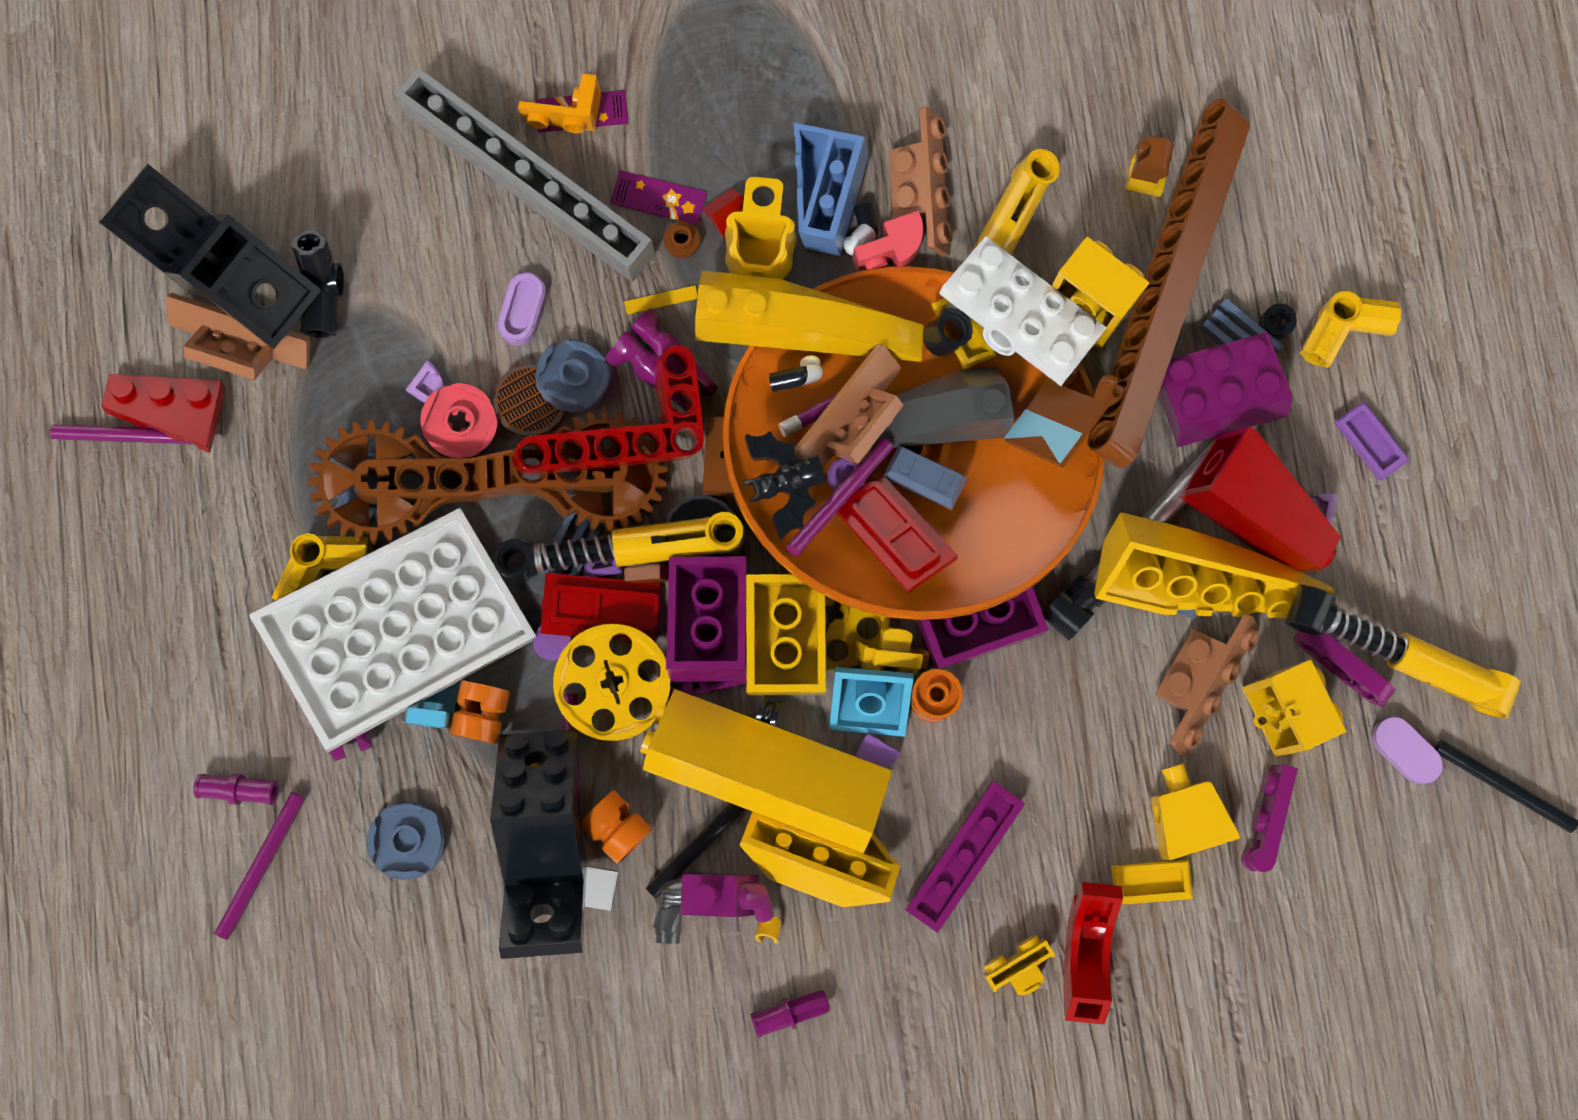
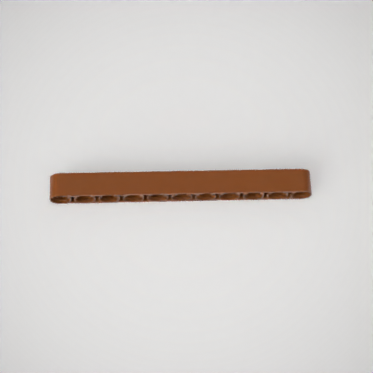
(1172, 280)

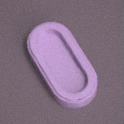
(522, 308)
(1407, 750)

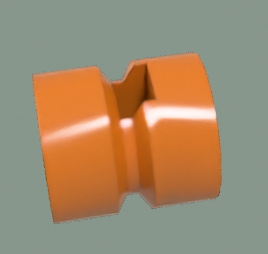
(935, 695)
(476, 726)
(615, 826)

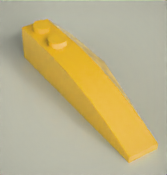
(796, 317)
(1181, 569)

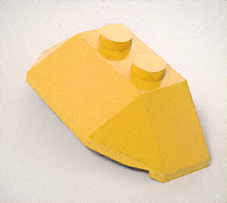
(820, 865)

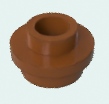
(685, 249)

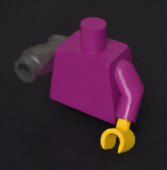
(714, 896)

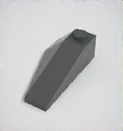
(953, 409)

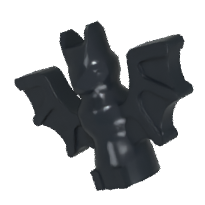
(790, 478)

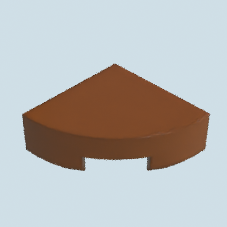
(647, 573)

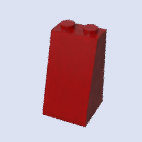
(1260, 502)

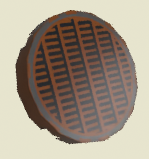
(522, 406)

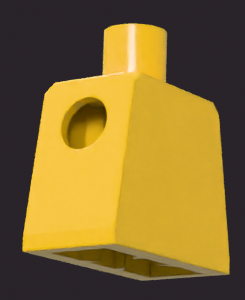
(1189, 816)

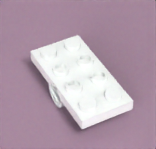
(1022, 311)

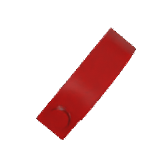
(1088, 952)

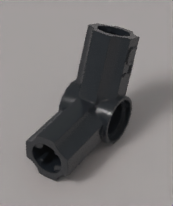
(318, 266)

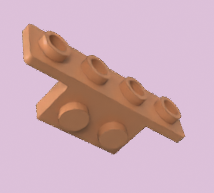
(920, 181)
(226, 343)
(856, 413)
(1201, 676)

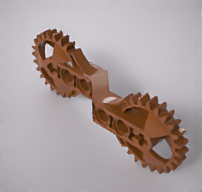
(480, 479)

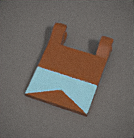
(1061, 418)

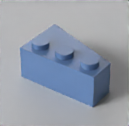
(828, 184)

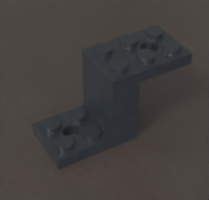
(210, 256)
(539, 844)

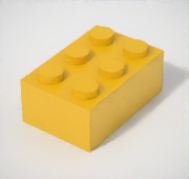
(1100, 285)
(784, 636)

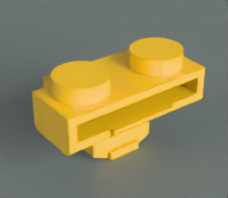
(892, 651)
(1019, 968)

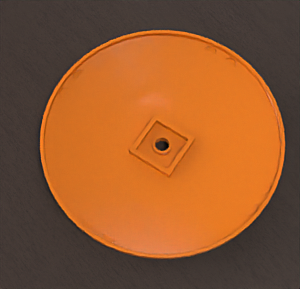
(1009, 520)

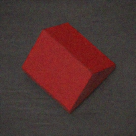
(722, 207)

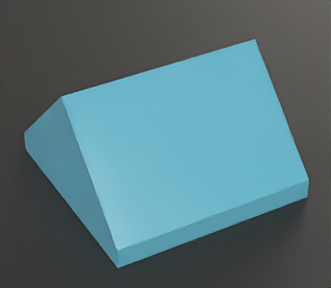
(870, 701)

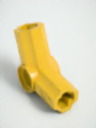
(1361, 316)
(333, 555)

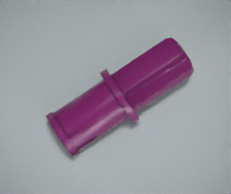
(790, 1013)

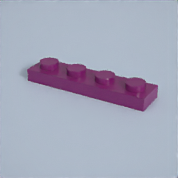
(964, 856)

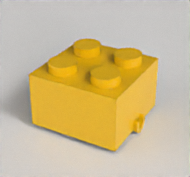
(1294, 709)

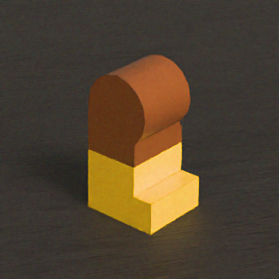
(1150, 166)

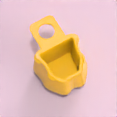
(759, 237)

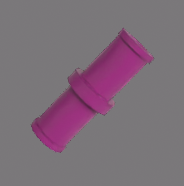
(236, 789)

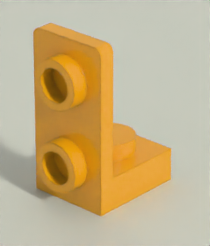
(574, 120)

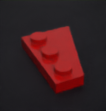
(175, 406)

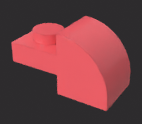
(898, 244)

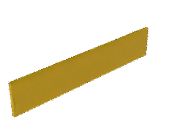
(661, 300)

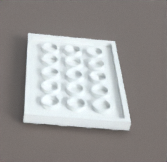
(392, 629)

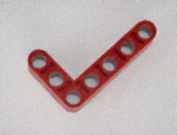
(627, 437)

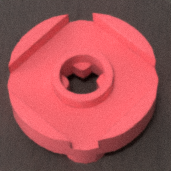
(449, 401)

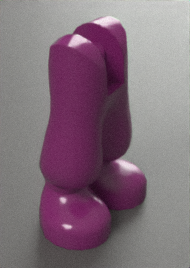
(629, 350)

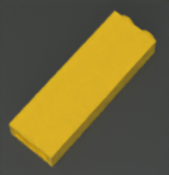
(766, 770)

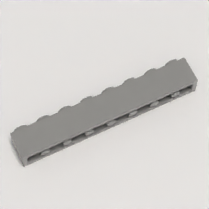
(525, 174)

